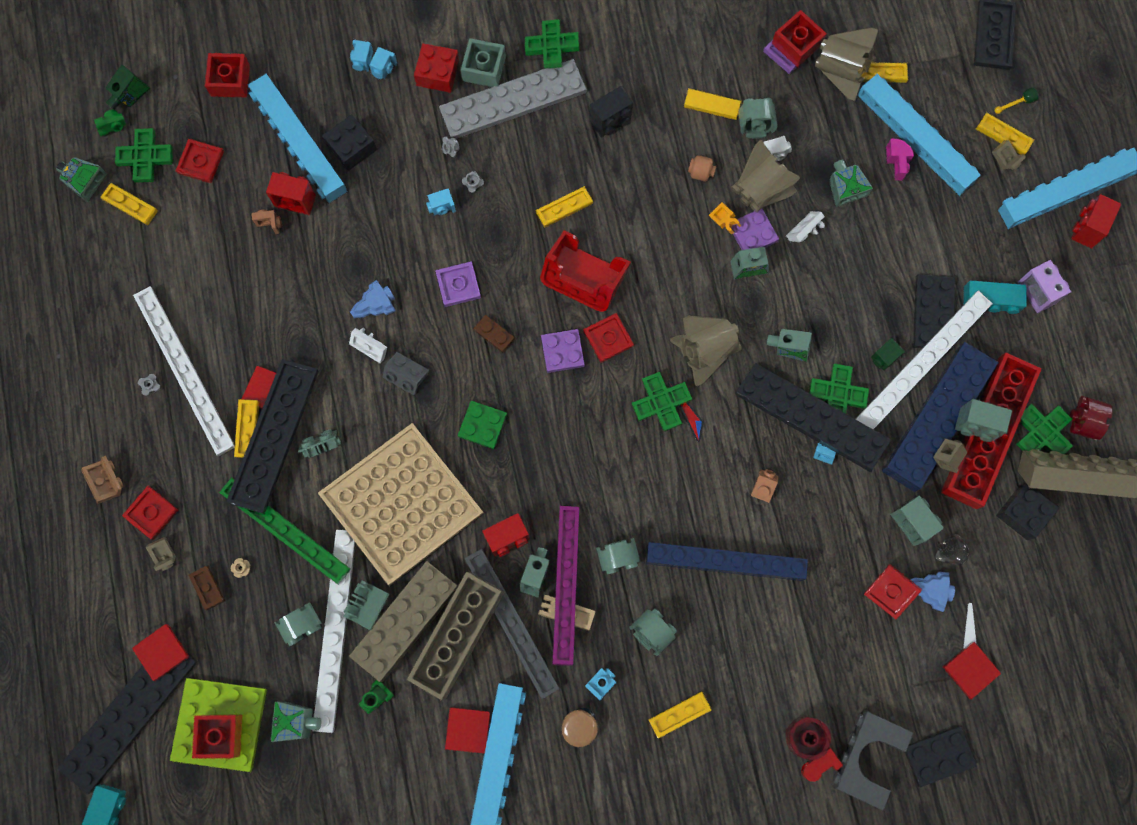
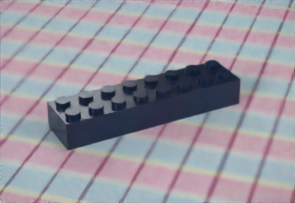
(937, 417)

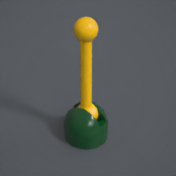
(1028, 96)

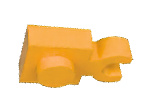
(724, 217)

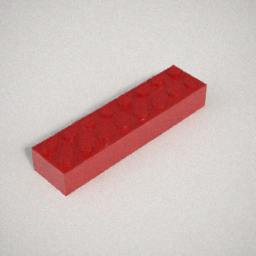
(1007, 388)

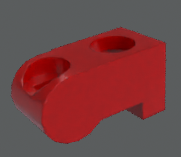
(813, 769)

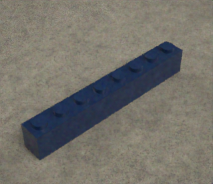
(726, 561)

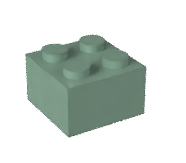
(483, 63)
(983, 420)
(917, 520)

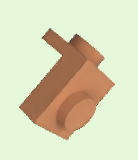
(265, 218)
(765, 485)

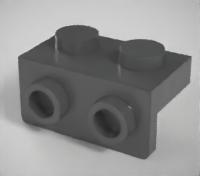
(404, 373)

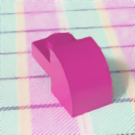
(900, 154)

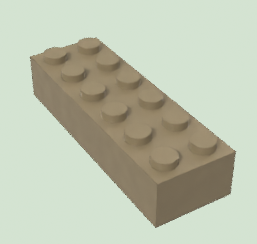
(1079, 473)
(404, 622)
(455, 635)

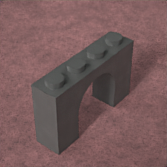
(849, 777)

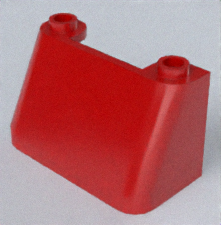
(582, 274)

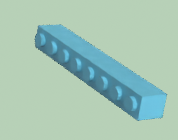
(918, 134)
(298, 139)
(1070, 188)
(498, 755)

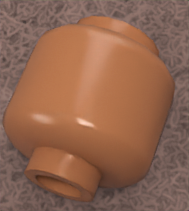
(701, 168)

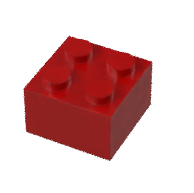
(798, 38)
(436, 67)
(227, 75)
(291, 193)
(1095, 221)
(506, 535)
(217, 736)

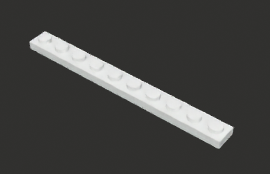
(924, 360)
(184, 371)
(334, 636)

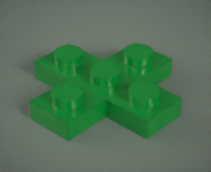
(551, 44)
(144, 155)
(838, 390)
(661, 401)
(1044, 430)

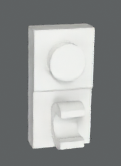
(806, 226)
(368, 345)

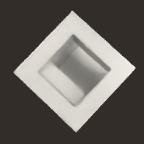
(778, 147)

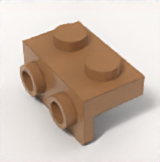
(102, 480)

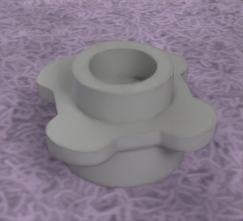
(450, 146)
(473, 176)
(146, 390)

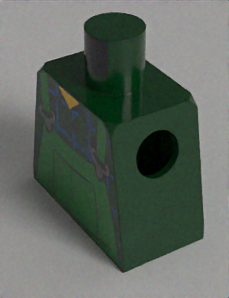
(125, 88)

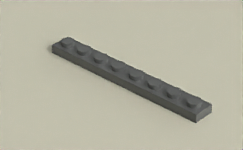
(515, 629)

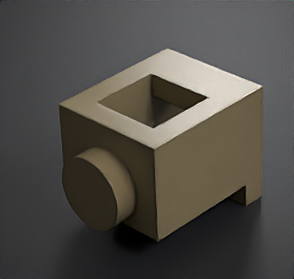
(950, 455)

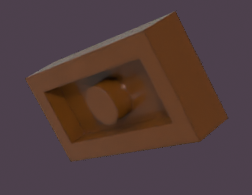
(494, 333)
(206, 588)

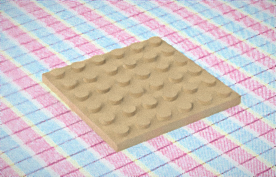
(400, 504)

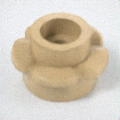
(245, 568)

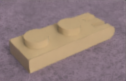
(583, 616)

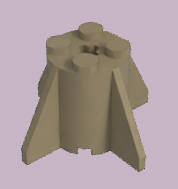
(847, 58)
(764, 179)
(707, 344)

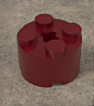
(1090, 418)
(819, 741)

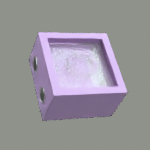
(1044, 286)

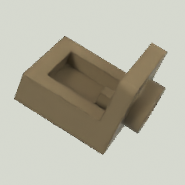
(1007, 156)
(161, 554)

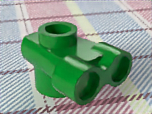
(111, 122)
(378, 693)

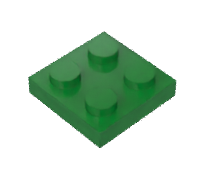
(482, 425)

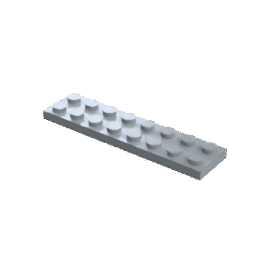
(512, 99)

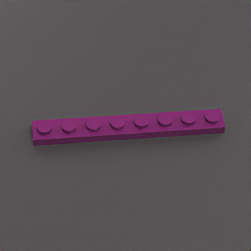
(566, 586)

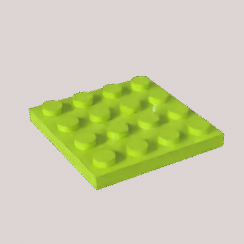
(219, 698)

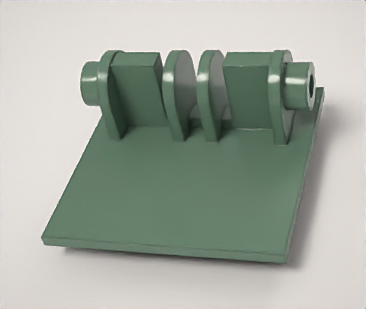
(308, 446)
(367, 605)

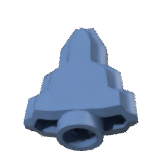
(374, 301)
(936, 590)

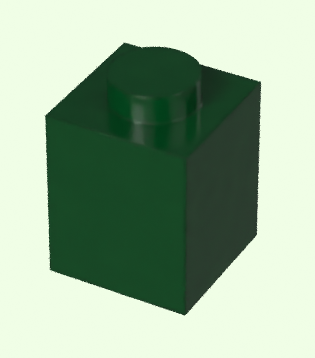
(887, 354)

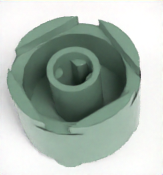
(757, 117)
(618, 555)
(297, 623)
(653, 631)

